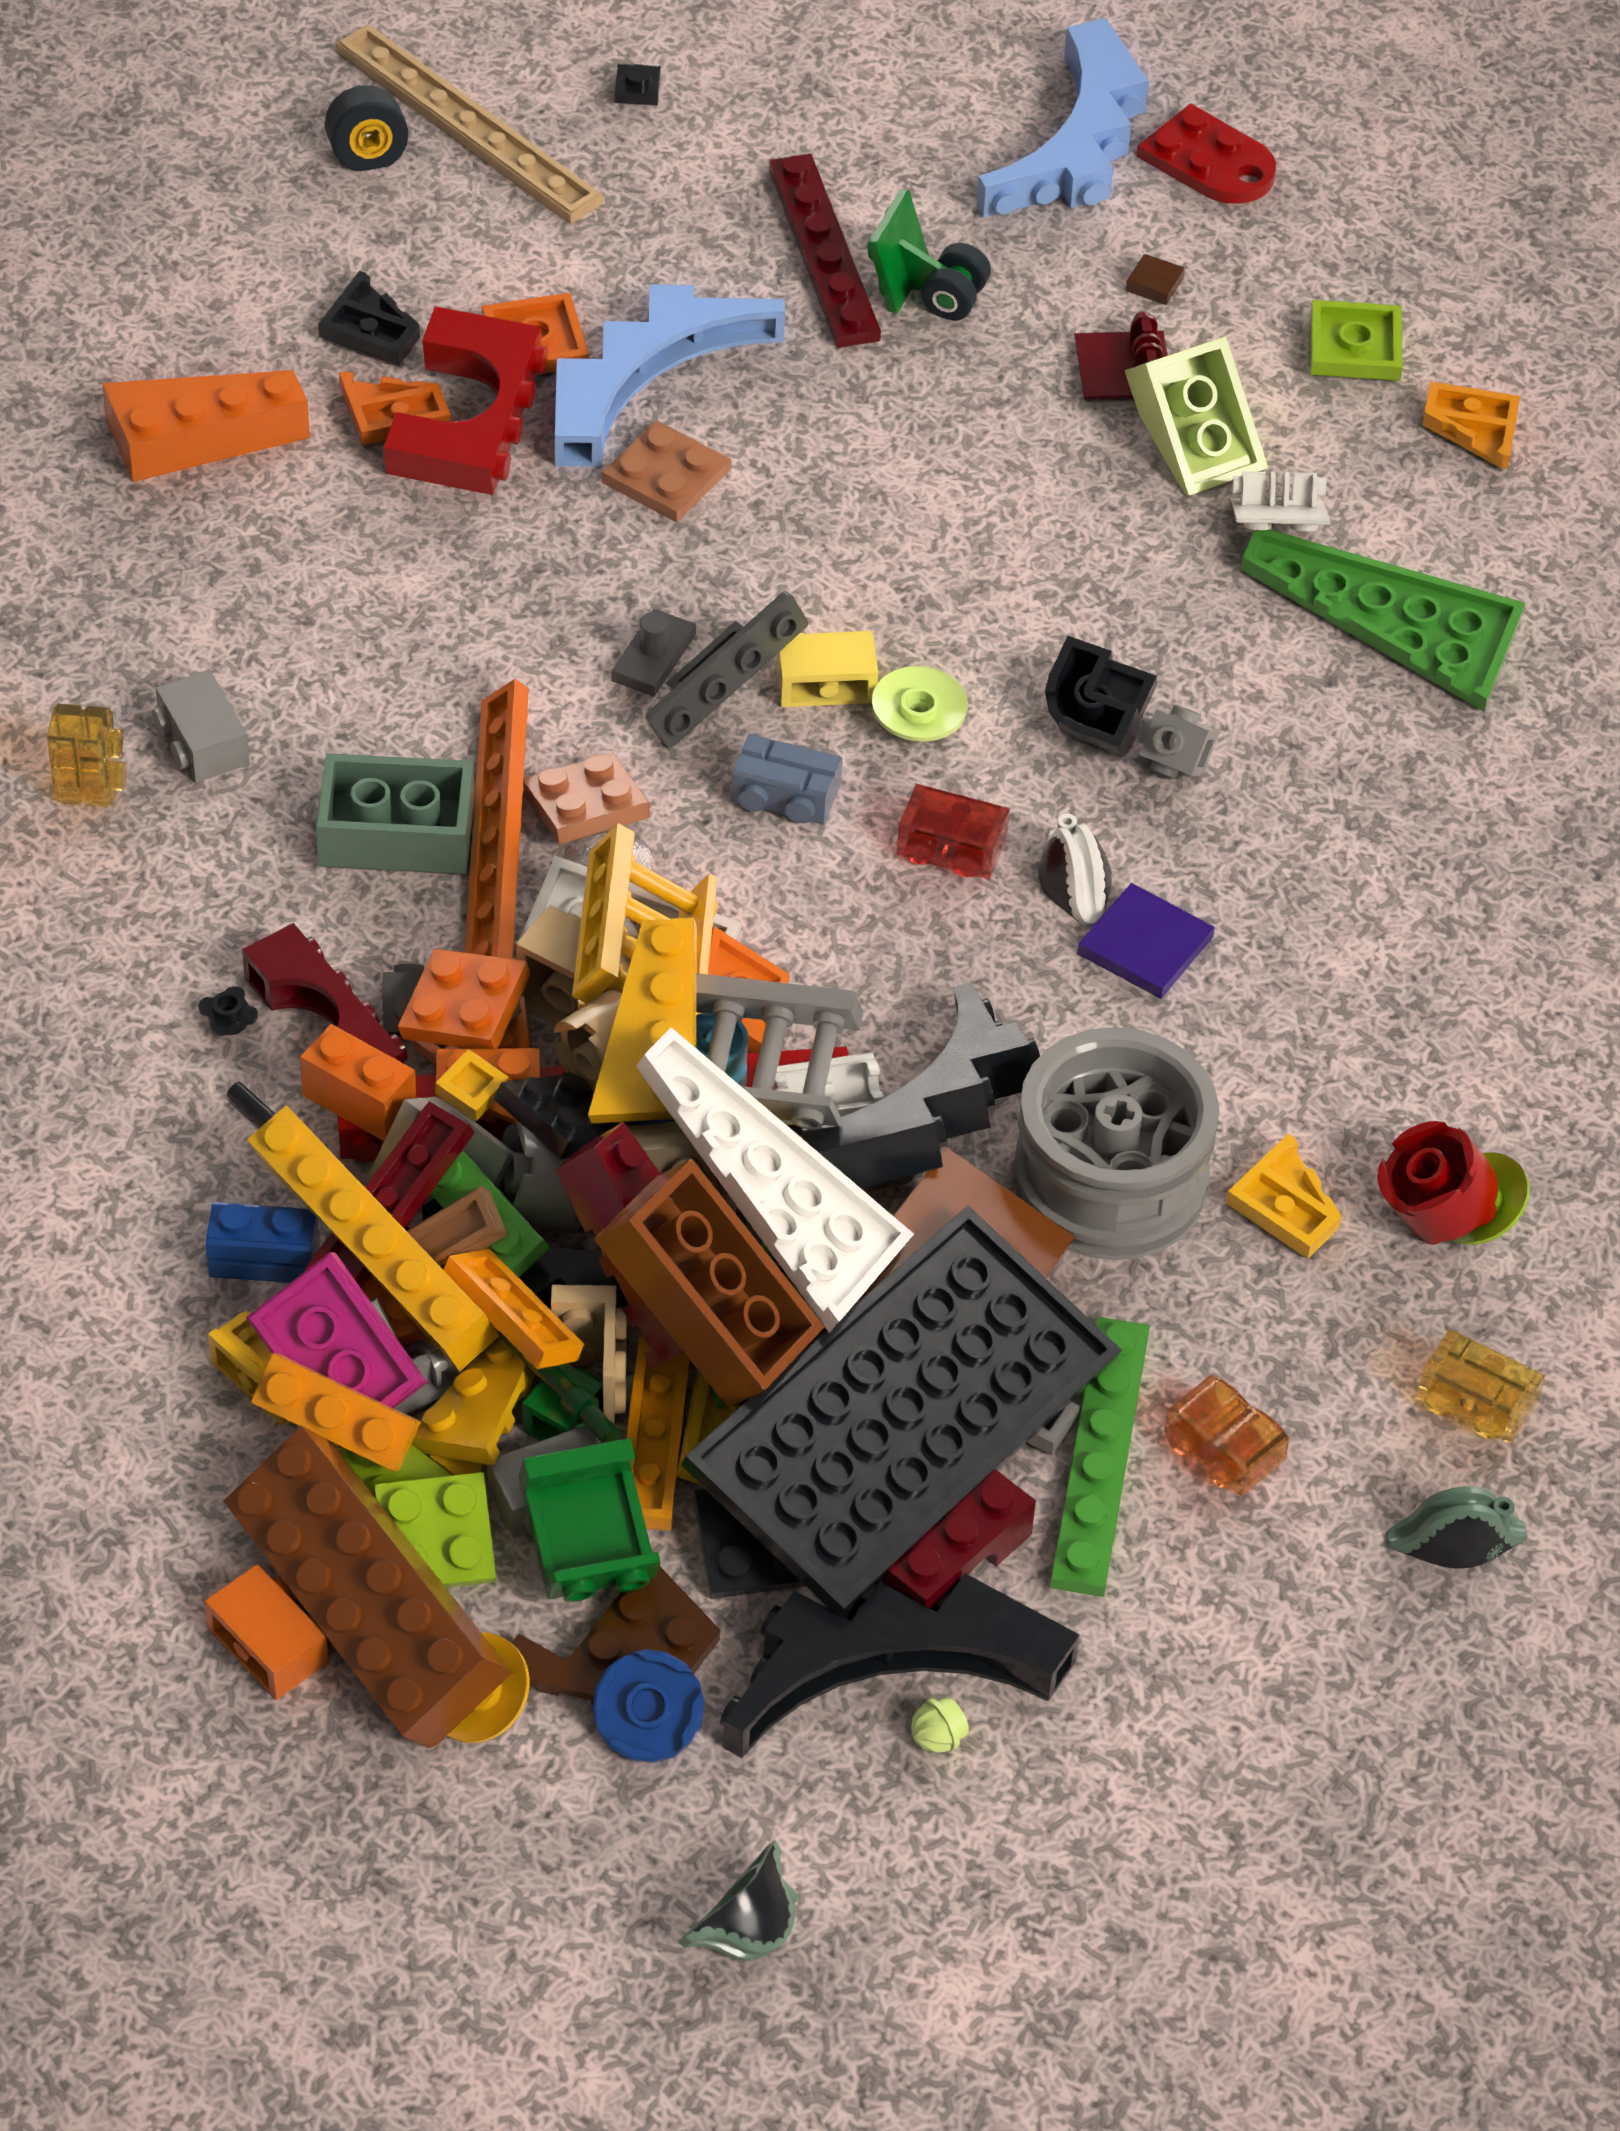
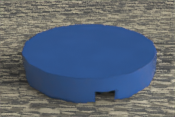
(648, 1706)

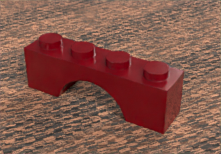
(293, 974)

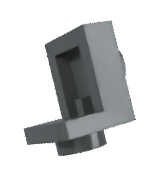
(397, 992)

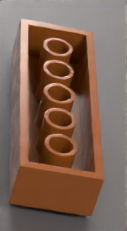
(367, 1588)

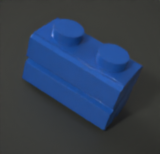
(260, 1242)

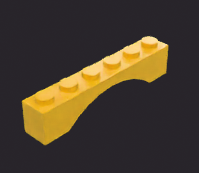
(374, 1238)

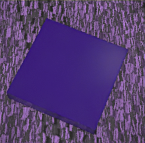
(1146, 940)

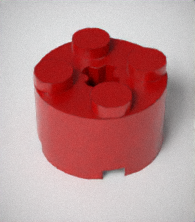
(1438, 1182)

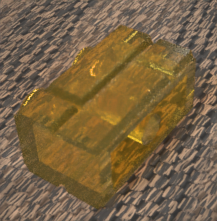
(85, 755)
(1480, 1387)

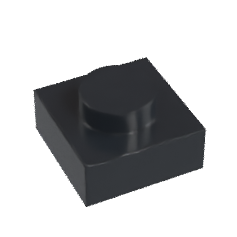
(637, 84)

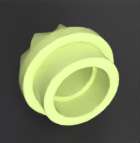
(939, 1725)

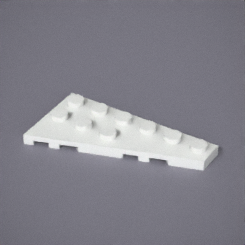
(799, 1204)

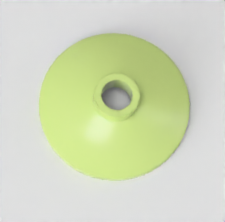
(919, 703)

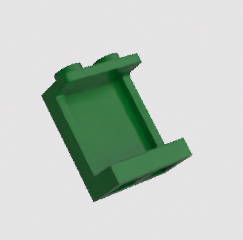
(587, 1520)

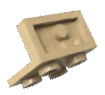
(602, 1327)

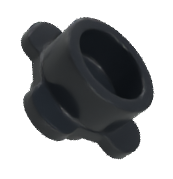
(231, 1021)

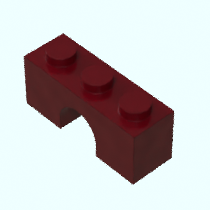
(981, 1526)

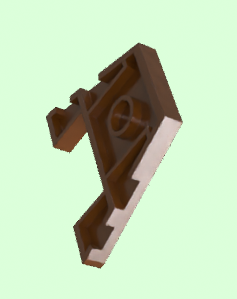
(647, 1618)

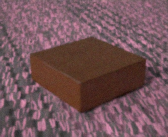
(1155, 279)

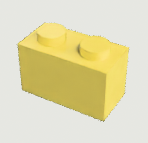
(827, 669)

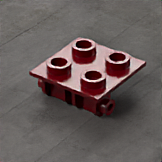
(1108, 354)

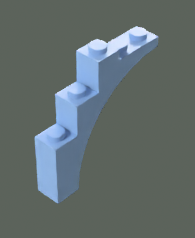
(1098, 131)
(634, 353)

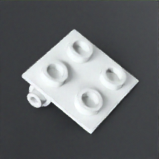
(1258, 513)

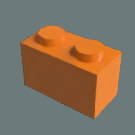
(356, 1080)
(267, 1631)

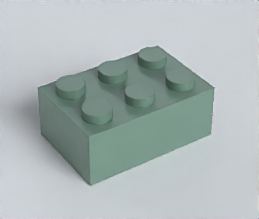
(395, 813)

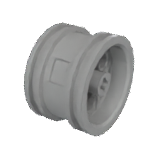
(1116, 1141)

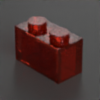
(952, 832)

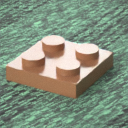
(666, 471)
(586, 798)

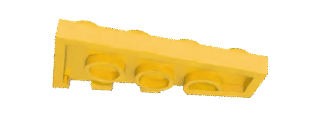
(655, 997)

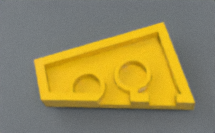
(476, 1407)

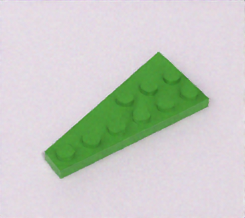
(1420, 620)

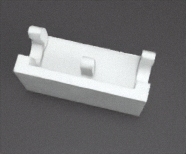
(850, 1081)

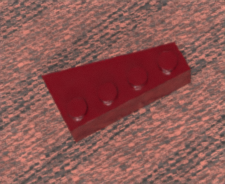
(600, 1185)

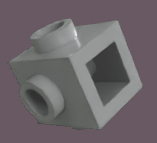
(1192, 745)

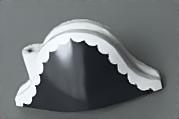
(1076, 871)

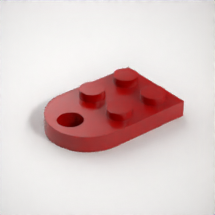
(1210, 157)

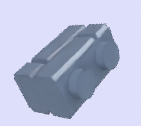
(786, 779)

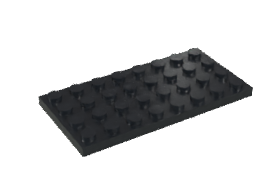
(901, 1410)

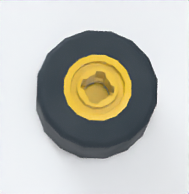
(370, 113)

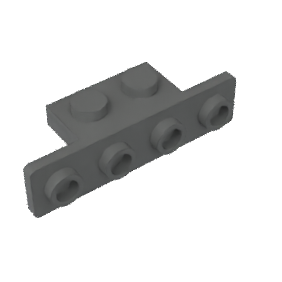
(724, 668)

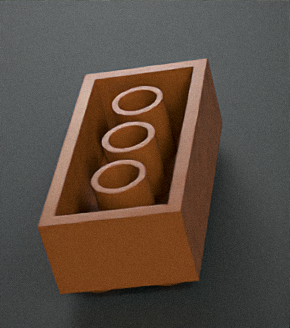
(709, 1283)

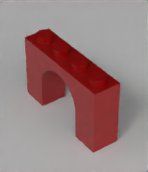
(476, 450)

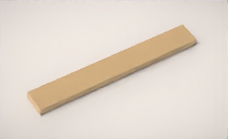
(469, 124)

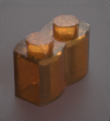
(1226, 1435)

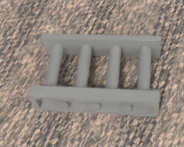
(779, 1007)

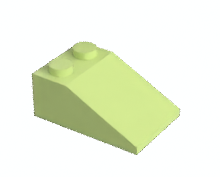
(1198, 415)

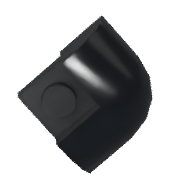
(1097, 697)

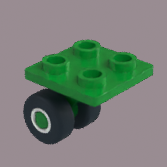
(904, 264)

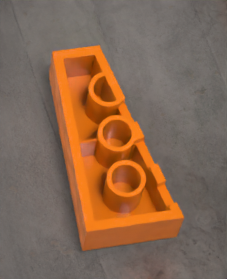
(202, 418)

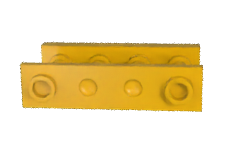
(610, 902)

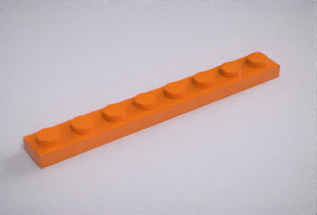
(497, 822)

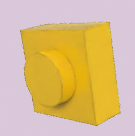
(470, 1085)

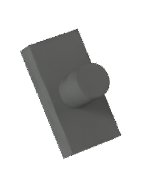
(653, 652)

